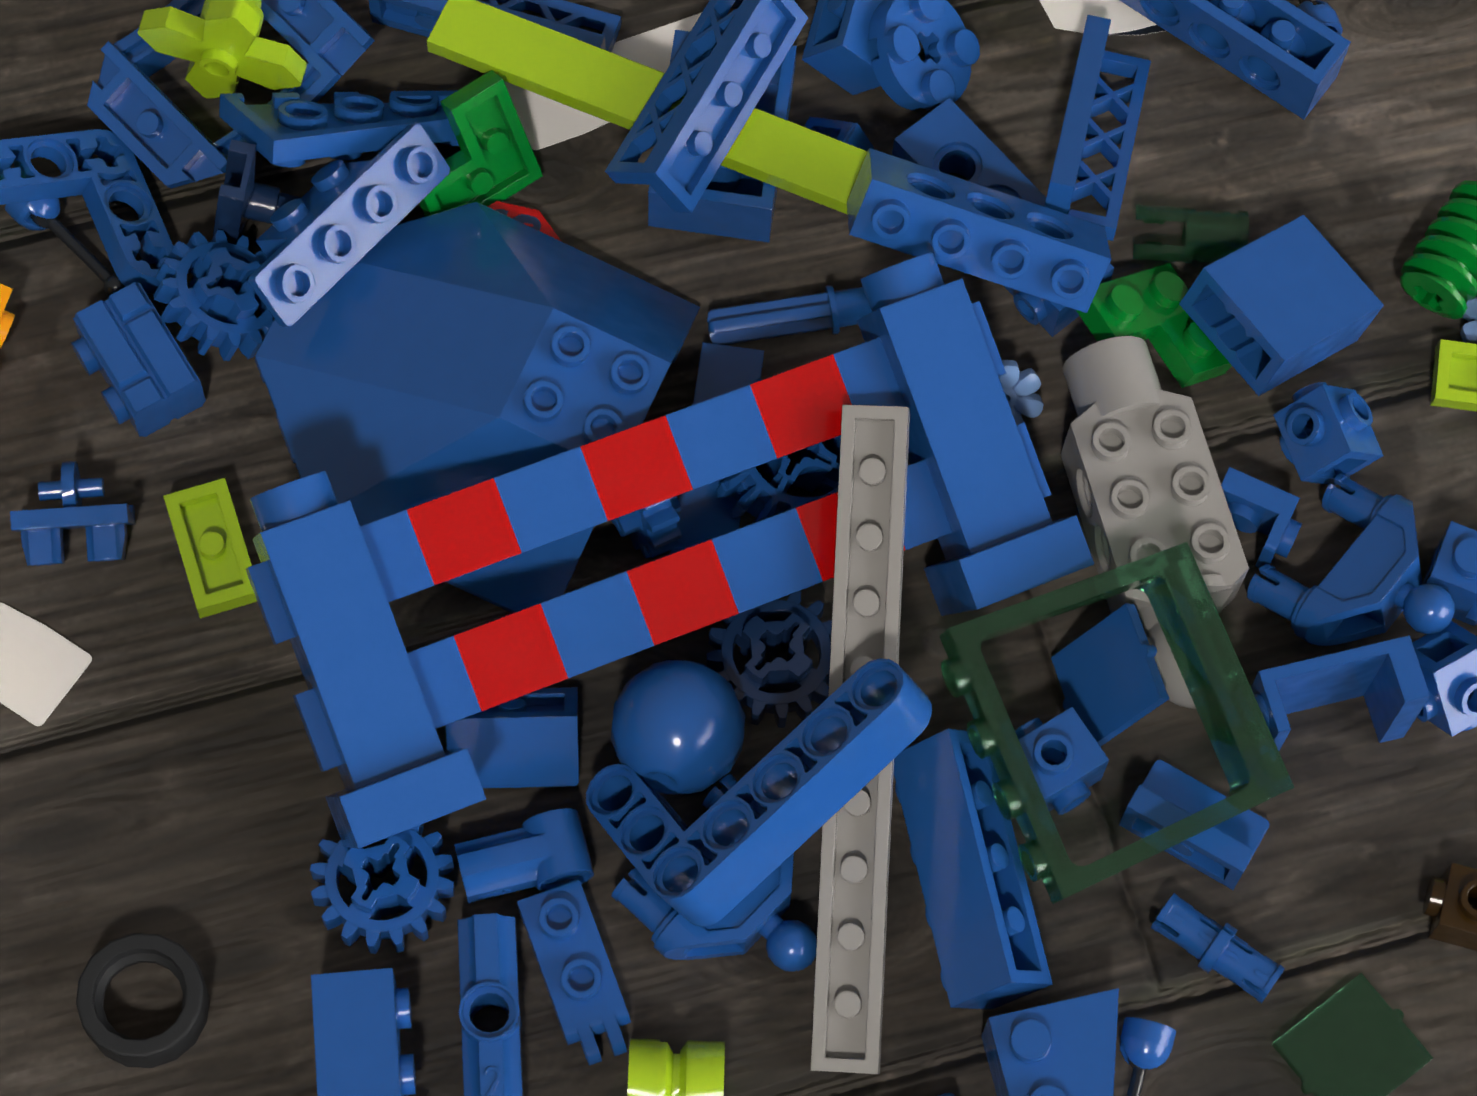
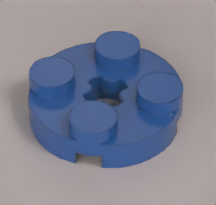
(947, 48)

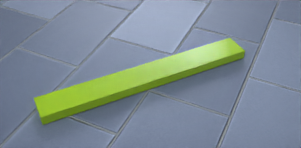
(620, 88)

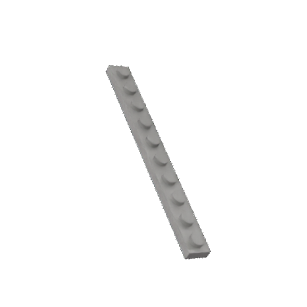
(859, 834)

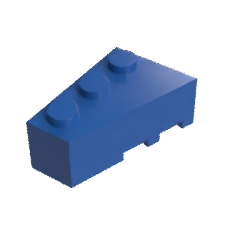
(1055, 1048)

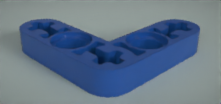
(98, 187)

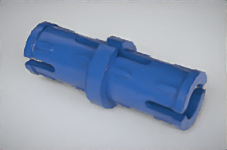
(1217, 947)

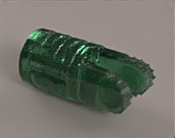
(1204, 233)

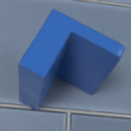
(523, 740)
(1173, 795)

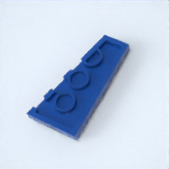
(355, 123)

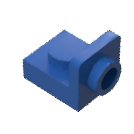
(1262, 509)

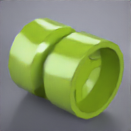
(659, 1072)

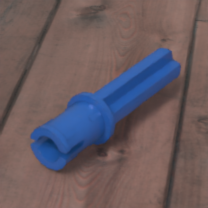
(788, 316)

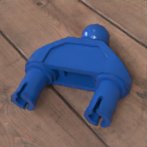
(1369, 582)
(789, 942)

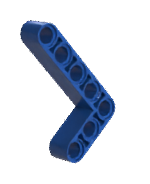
(773, 807)

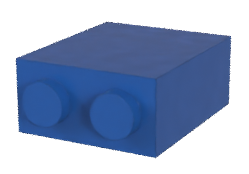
(1280, 304)

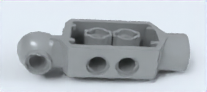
(1146, 482)

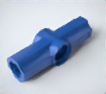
(489, 979)

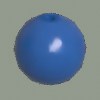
(678, 726)

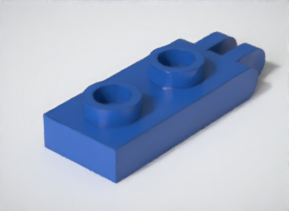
(575, 968)

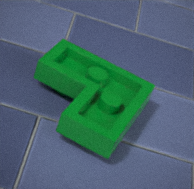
(493, 146)
(1150, 309)

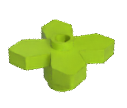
(223, 46)

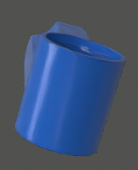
(540, 854)

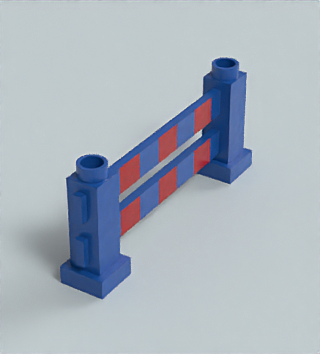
(380, 707)

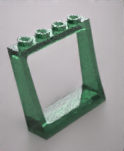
(1209, 671)

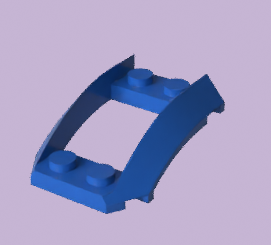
(165, 135)

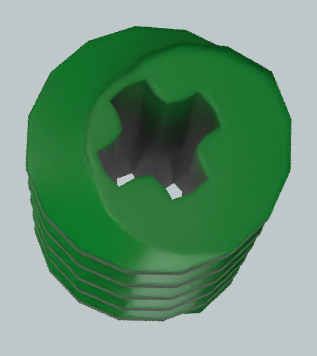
(1445, 261)

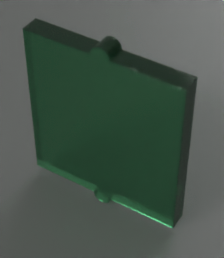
(1352, 1045)

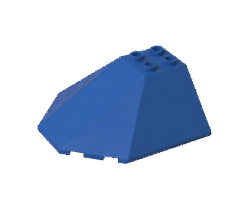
(462, 360)

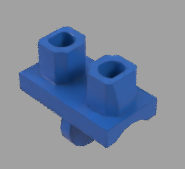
(43, 528)

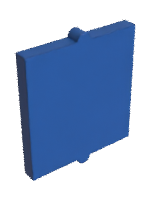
(1111, 675)

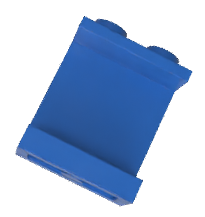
(1381, 672)

